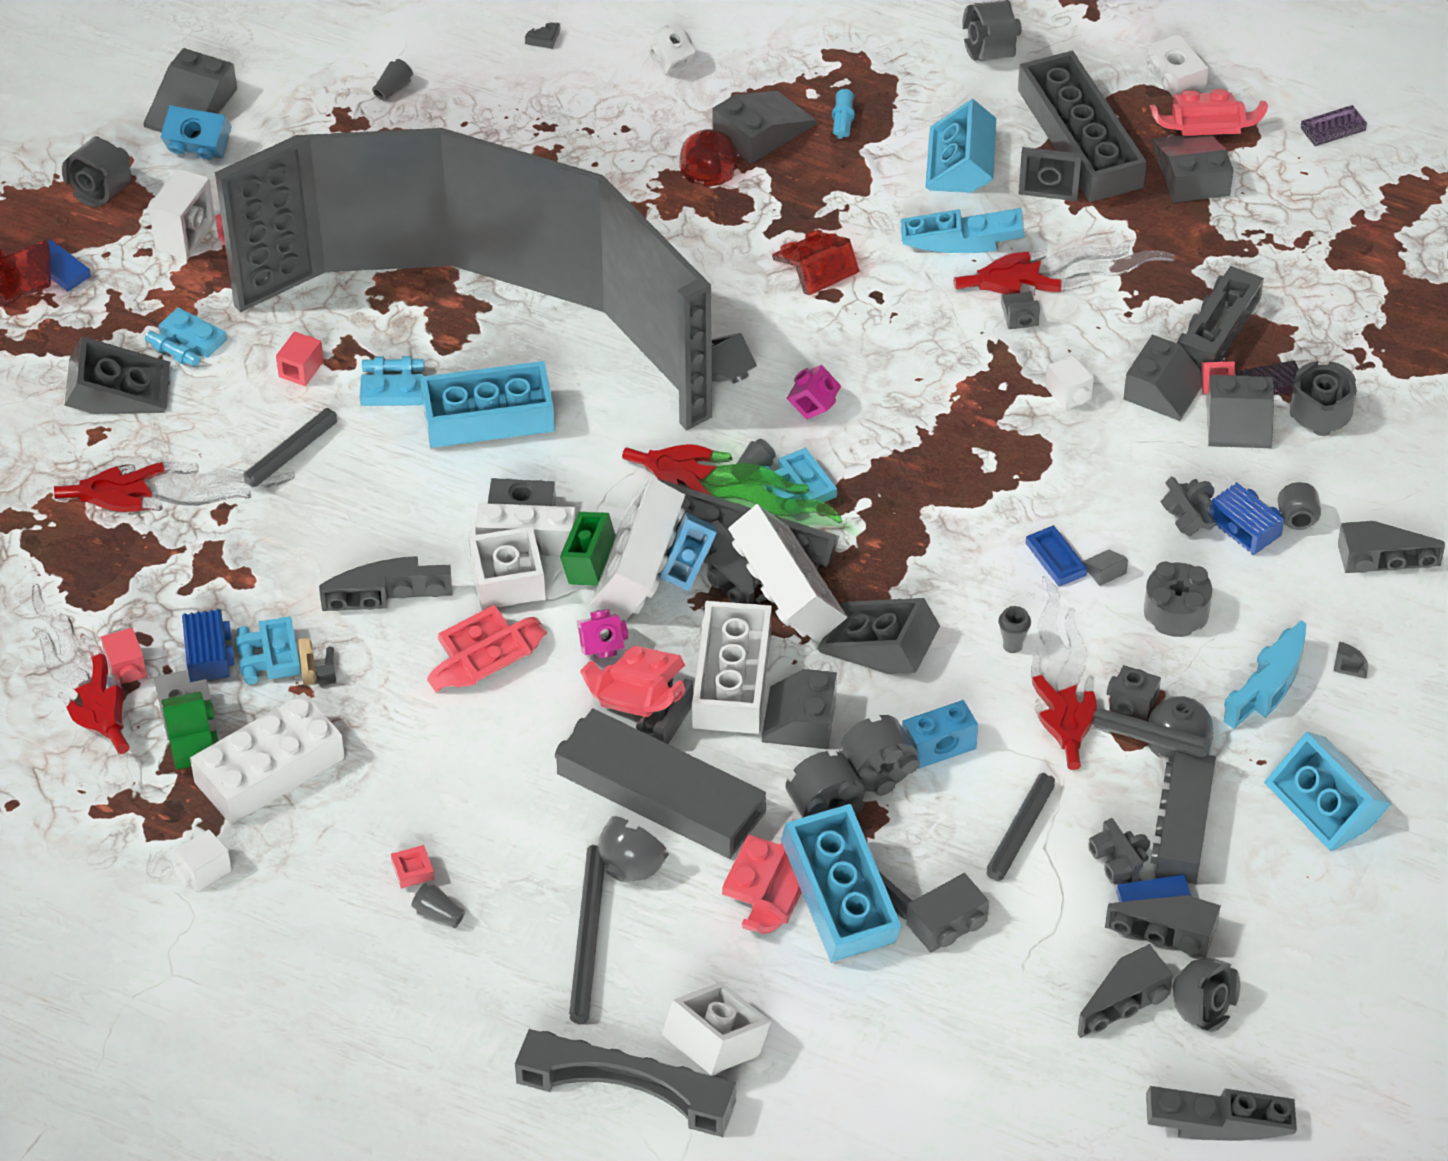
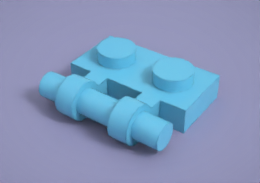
(191, 332)
(391, 389)
(803, 469)
(279, 650)

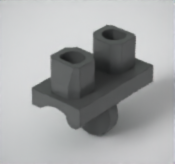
(1194, 500)
(1126, 850)

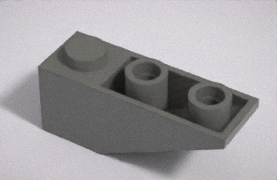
(1380, 547)
(1167, 921)
(1131, 985)

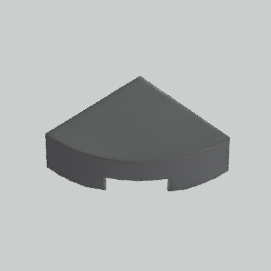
(543, 36)
(1350, 661)

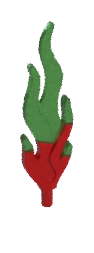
(737, 481)

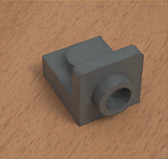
(1020, 310)

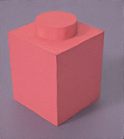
(299, 358)
(124, 655)

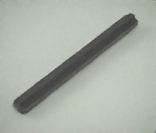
(587, 936)

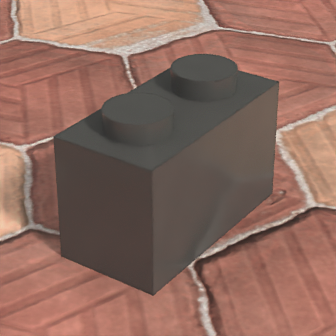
(947, 912)

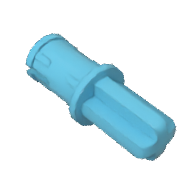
(843, 113)

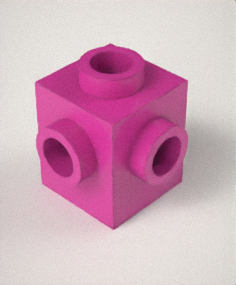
(813, 391)
(590, 630)

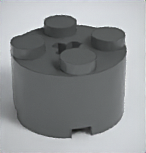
(991, 30)
(97, 171)
(1323, 397)
(1178, 598)
(880, 753)
(825, 784)

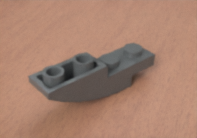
(727, 567)
(375, 582)
(1225, 1117)

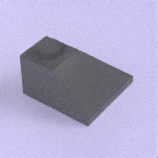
(1049, 174)
(731, 358)

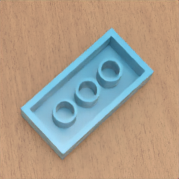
(487, 404)
(840, 883)

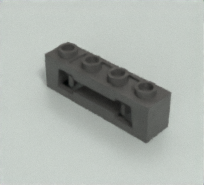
(1243, 294)

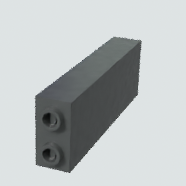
(660, 783)

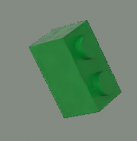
(587, 548)

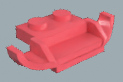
(1208, 113)
(483, 647)
(636, 681)
(764, 880)

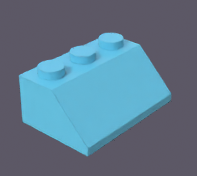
(961, 150)
(1326, 791)

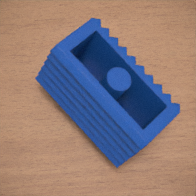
(1246, 518)
(206, 645)

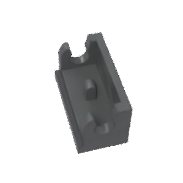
(666, 722)

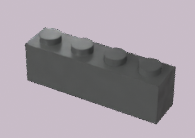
(1185, 816)

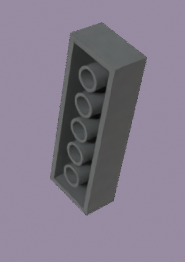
(1082, 123)

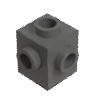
(1133, 692)

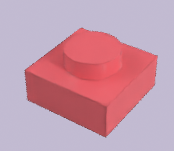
(1215, 368)
(412, 866)

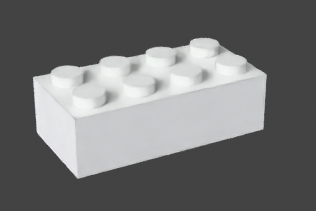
(639, 550)
(786, 574)
(732, 667)
(267, 758)

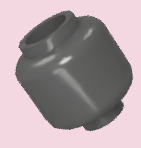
(1299, 505)

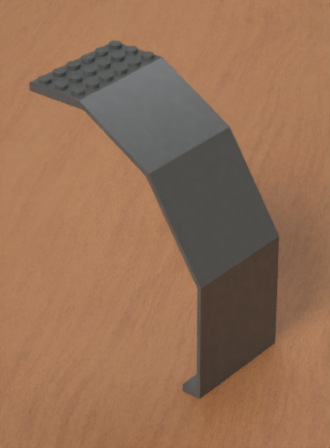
(473, 207)

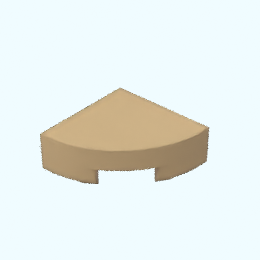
(307, 661)

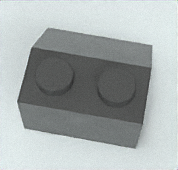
(1163, 378)
(1240, 411)
(801, 709)

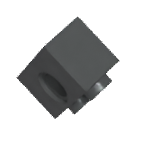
(522, 492)

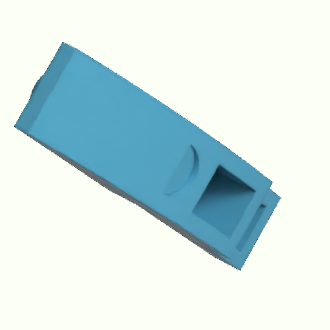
(953, 234)
(1273, 678)

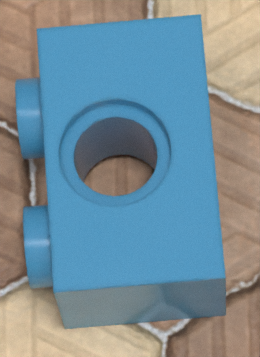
(183, 122)
(688, 551)
(942, 733)

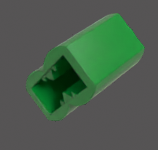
(188, 726)

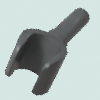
(326, 672)

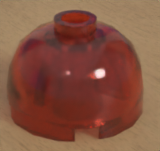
(708, 157)

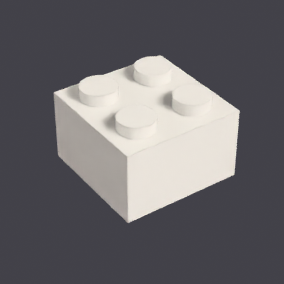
(181, 213)
(507, 567)
(716, 1028)

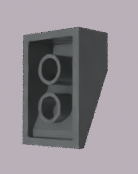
(192, 83)
(760, 122)
(1193, 167)
(115, 380)
(883, 634)

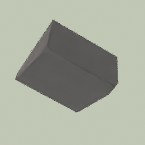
(1106, 566)

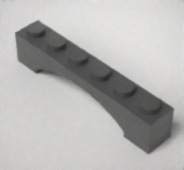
(554, 1060)

